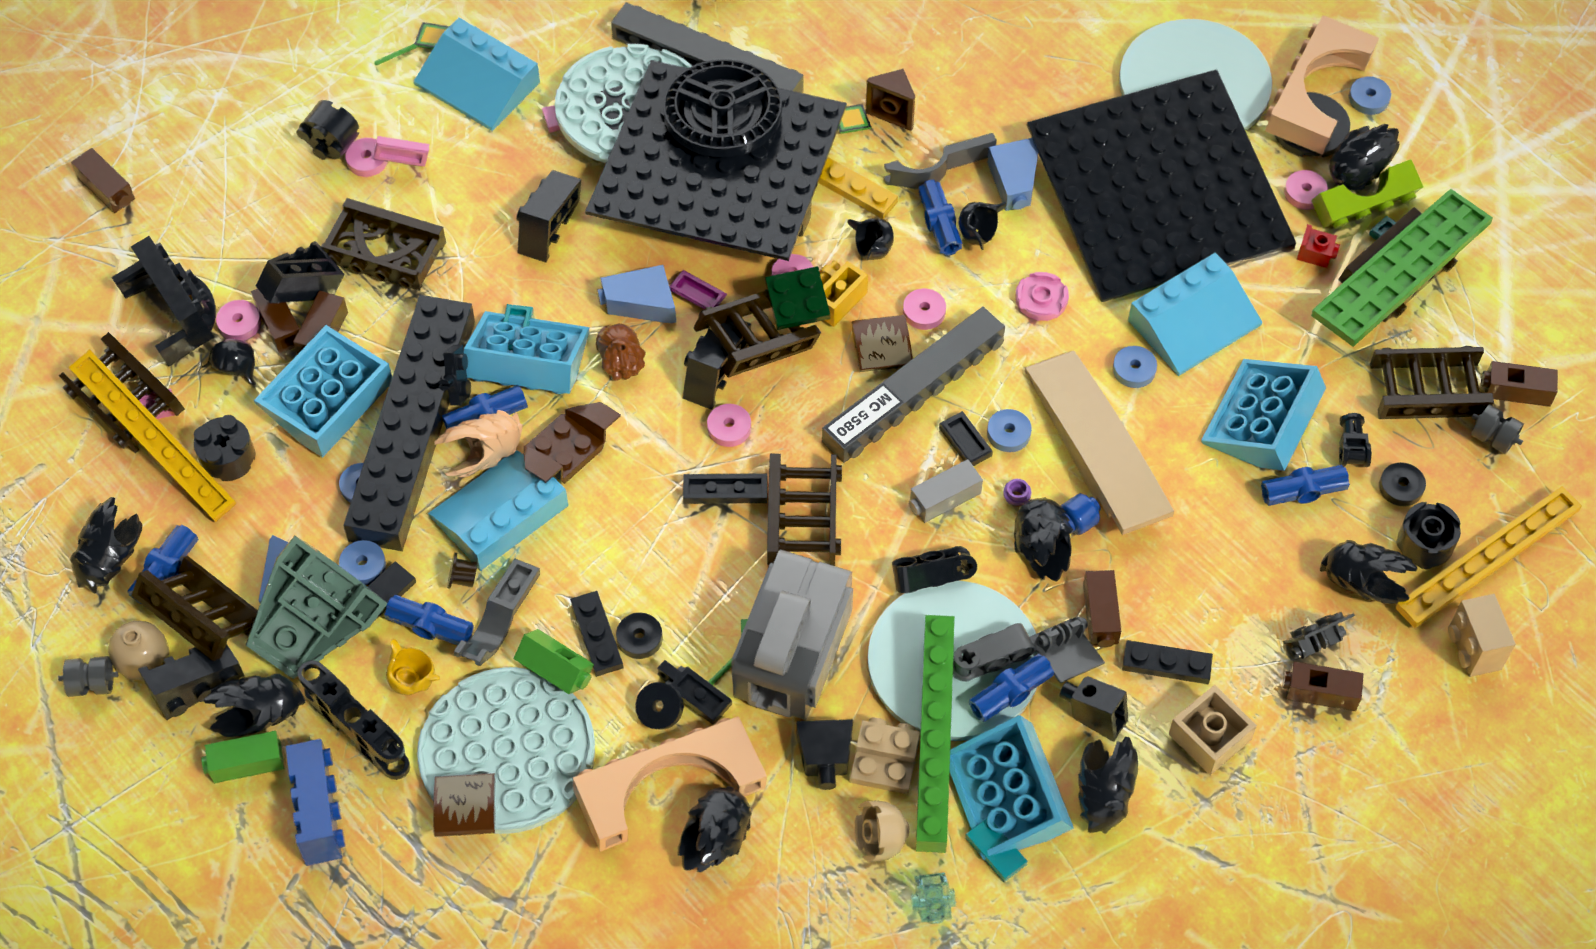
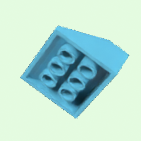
(477, 74)
(1194, 314)
(542, 354)
(325, 390)
(1265, 412)
(499, 510)
(1011, 784)

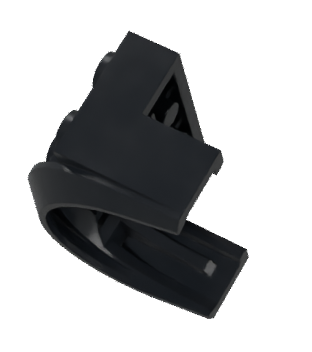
(175, 286)

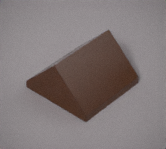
(891, 99)

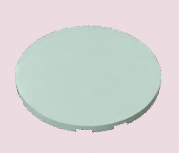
(1195, 47)
(599, 71)
(898, 651)
(519, 730)

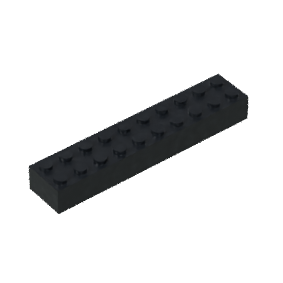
(407, 426)

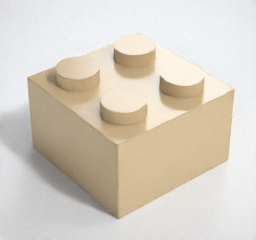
(1481, 635)
(1212, 729)

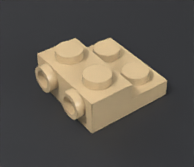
(885, 755)

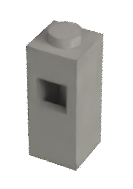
(945, 491)

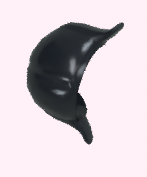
(979, 217)
(873, 237)
(233, 358)

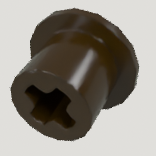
(461, 572)

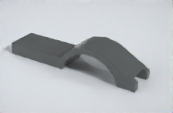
(953, 156)
(499, 612)

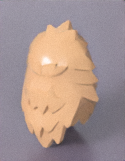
(489, 441)

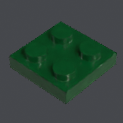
(797, 298)

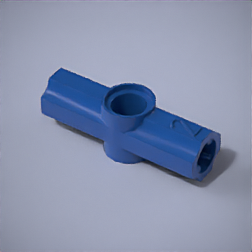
(940, 217)
(509, 401)
(1305, 485)
(167, 559)
(428, 620)
(1011, 687)

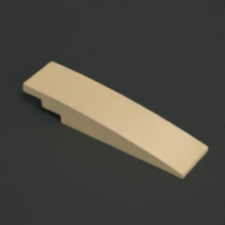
(1099, 443)

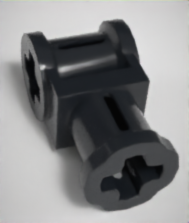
(1354, 443)

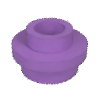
(1017, 485)

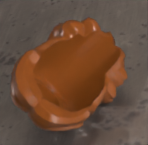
(620, 351)

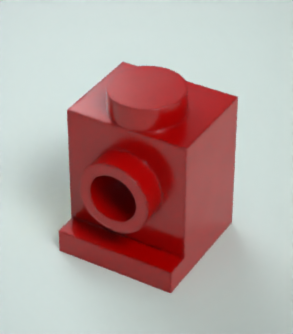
(1318, 247)

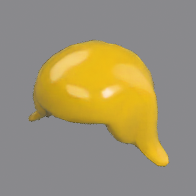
(409, 670)

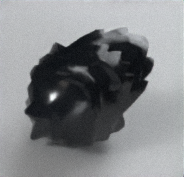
(1363, 156)
(1044, 537)
(103, 548)
(1362, 567)
(256, 704)
(1106, 784)
(714, 829)

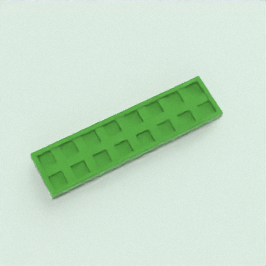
(1401, 267)

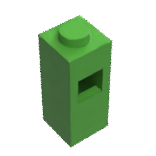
(554, 661)
(243, 757)

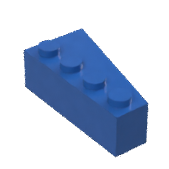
(313, 799)

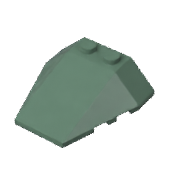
(309, 608)

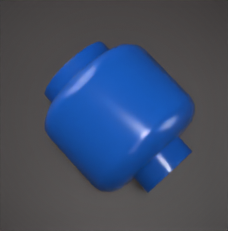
(1082, 513)

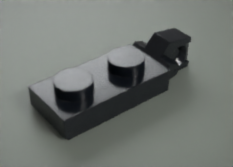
(696, 691)

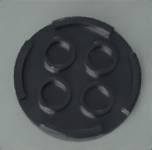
(1332, 109)

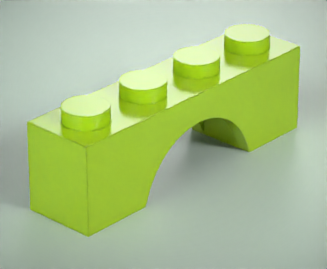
(1340, 204)

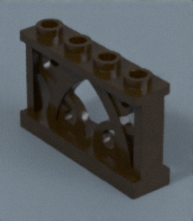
(388, 266)

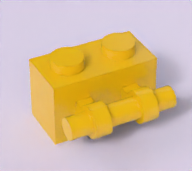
(843, 288)

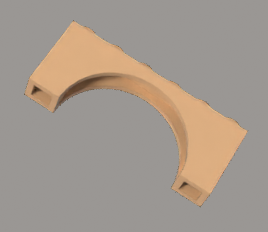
(1295, 115)
(719, 749)

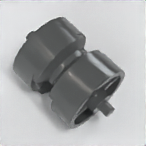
(1493, 427)
(80, 676)

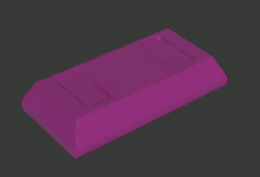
(697, 290)

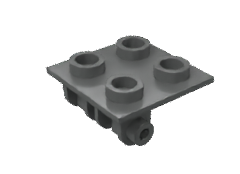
(1321, 634)
(1067, 649)

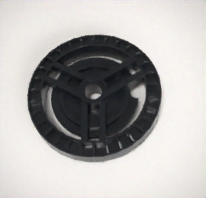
(726, 111)

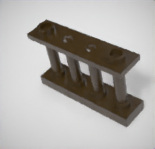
(1382, 241)
(758, 352)
(130, 368)
(1432, 405)
(779, 496)
(186, 619)

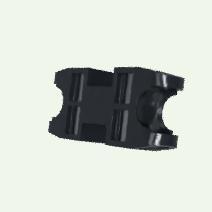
(369, 733)

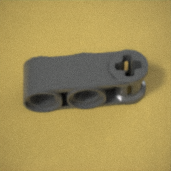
(992, 652)

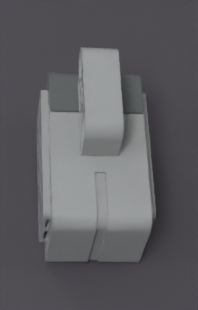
(792, 635)

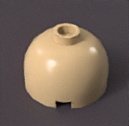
(137, 646)
(880, 830)

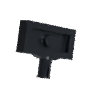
(455, 375)

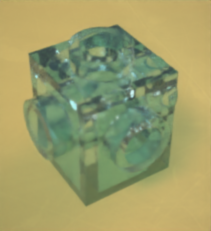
(933, 898)

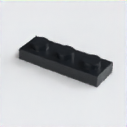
(724, 488)
(596, 633)
(1167, 662)

